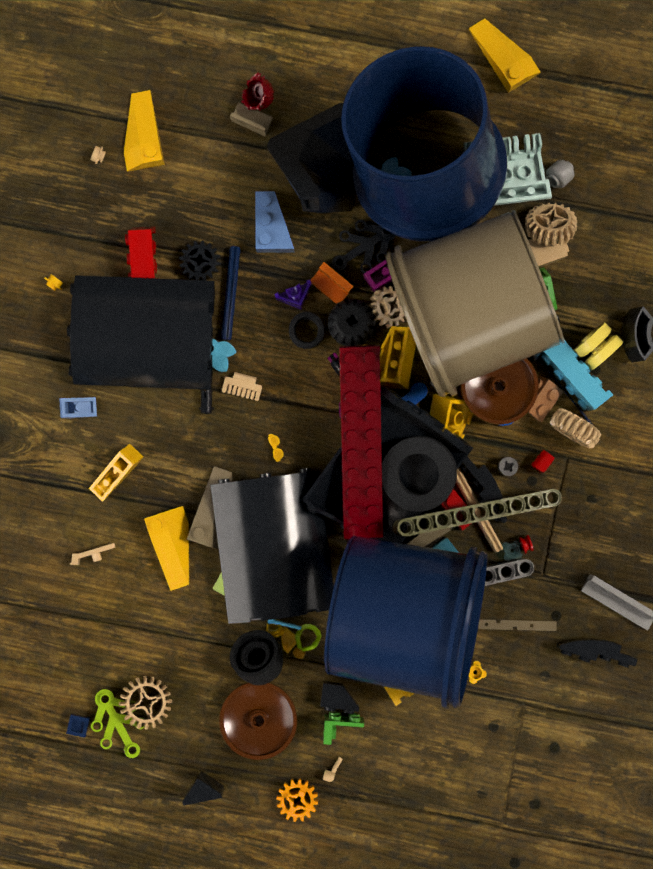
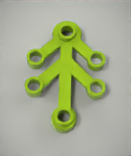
(115, 721)

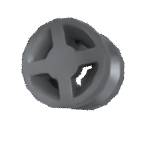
(505, 464)

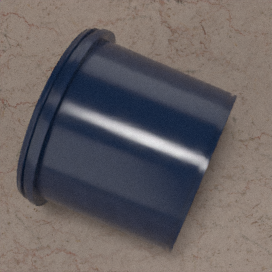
(439, 201)
(406, 617)

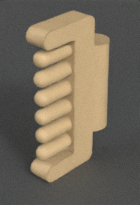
(245, 382)

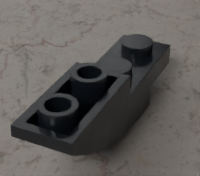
(485, 480)
(590, 648)

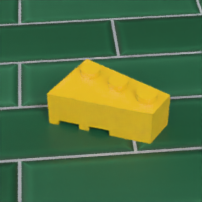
(397, 358)

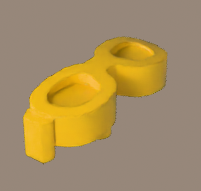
(274, 442)

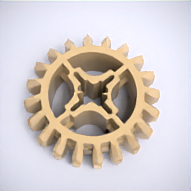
(551, 224)
(575, 428)
(129, 708)

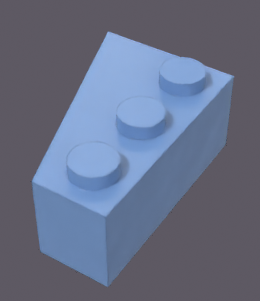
(271, 228)

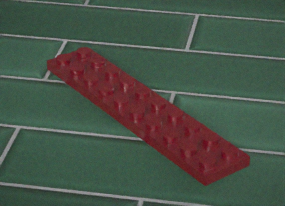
(361, 440)

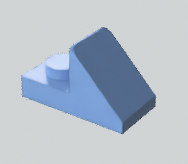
(77, 407)

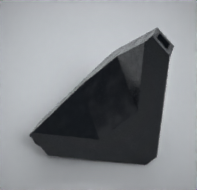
(317, 162)

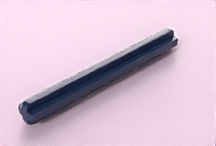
(230, 293)

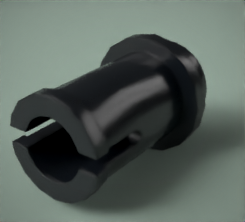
(206, 402)

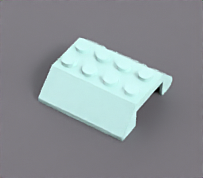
(525, 171)

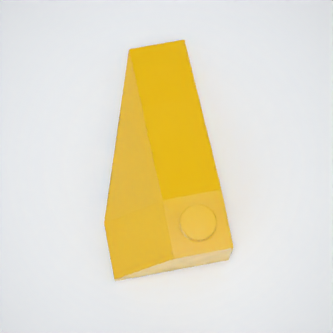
(142, 138)
(170, 541)

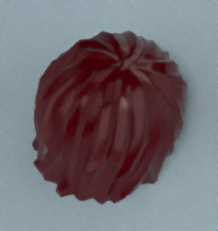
(259, 93)

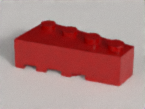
(142, 252)

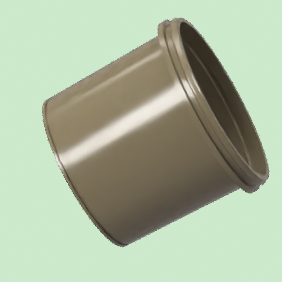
(474, 301)

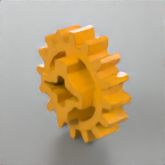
(290, 795)

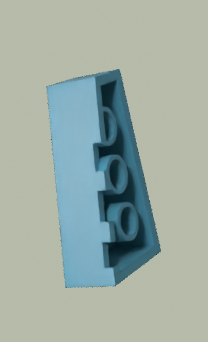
(576, 376)

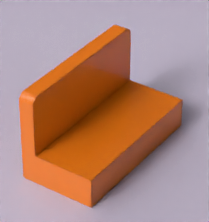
(331, 283)

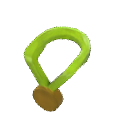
(299, 652)

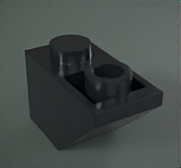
(337, 697)

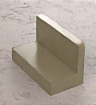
(251, 119)

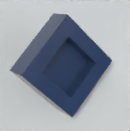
(78, 725)

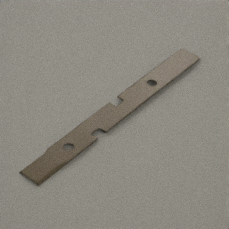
(521, 625)

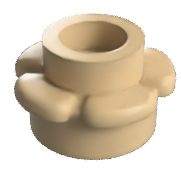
(98, 154)

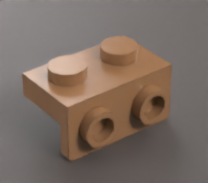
(547, 396)

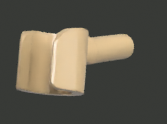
(329, 775)

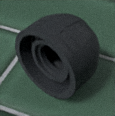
(256, 657)

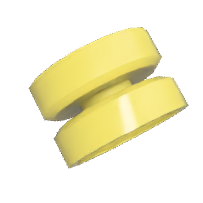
(595, 343)

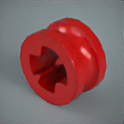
(526, 544)

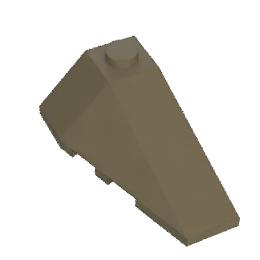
(203, 526)

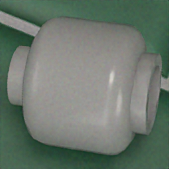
(560, 173)

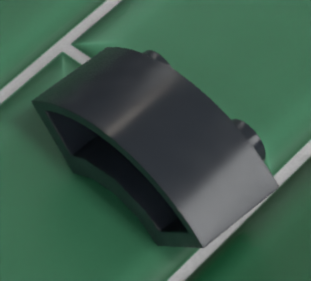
(637, 334)

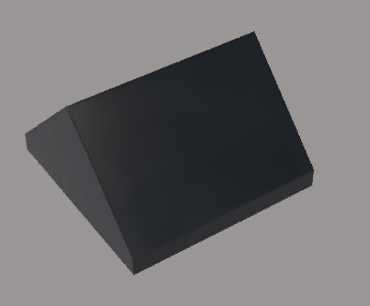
(203, 789)

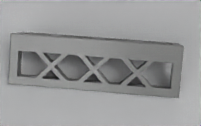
(618, 601)

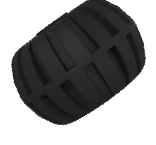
(346, 334)

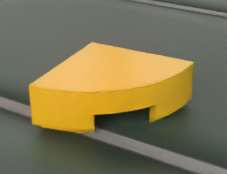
(288, 640)

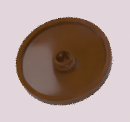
(502, 394)
(258, 720)

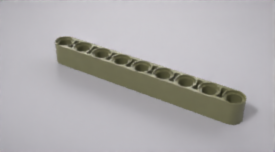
(486, 509)

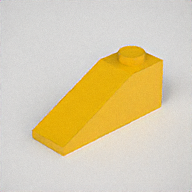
(116, 472)

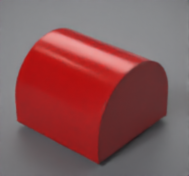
(542, 461)

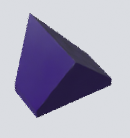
(295, 296)

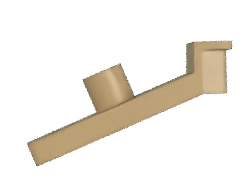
(94, 552)

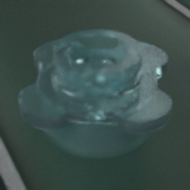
(517, 551)

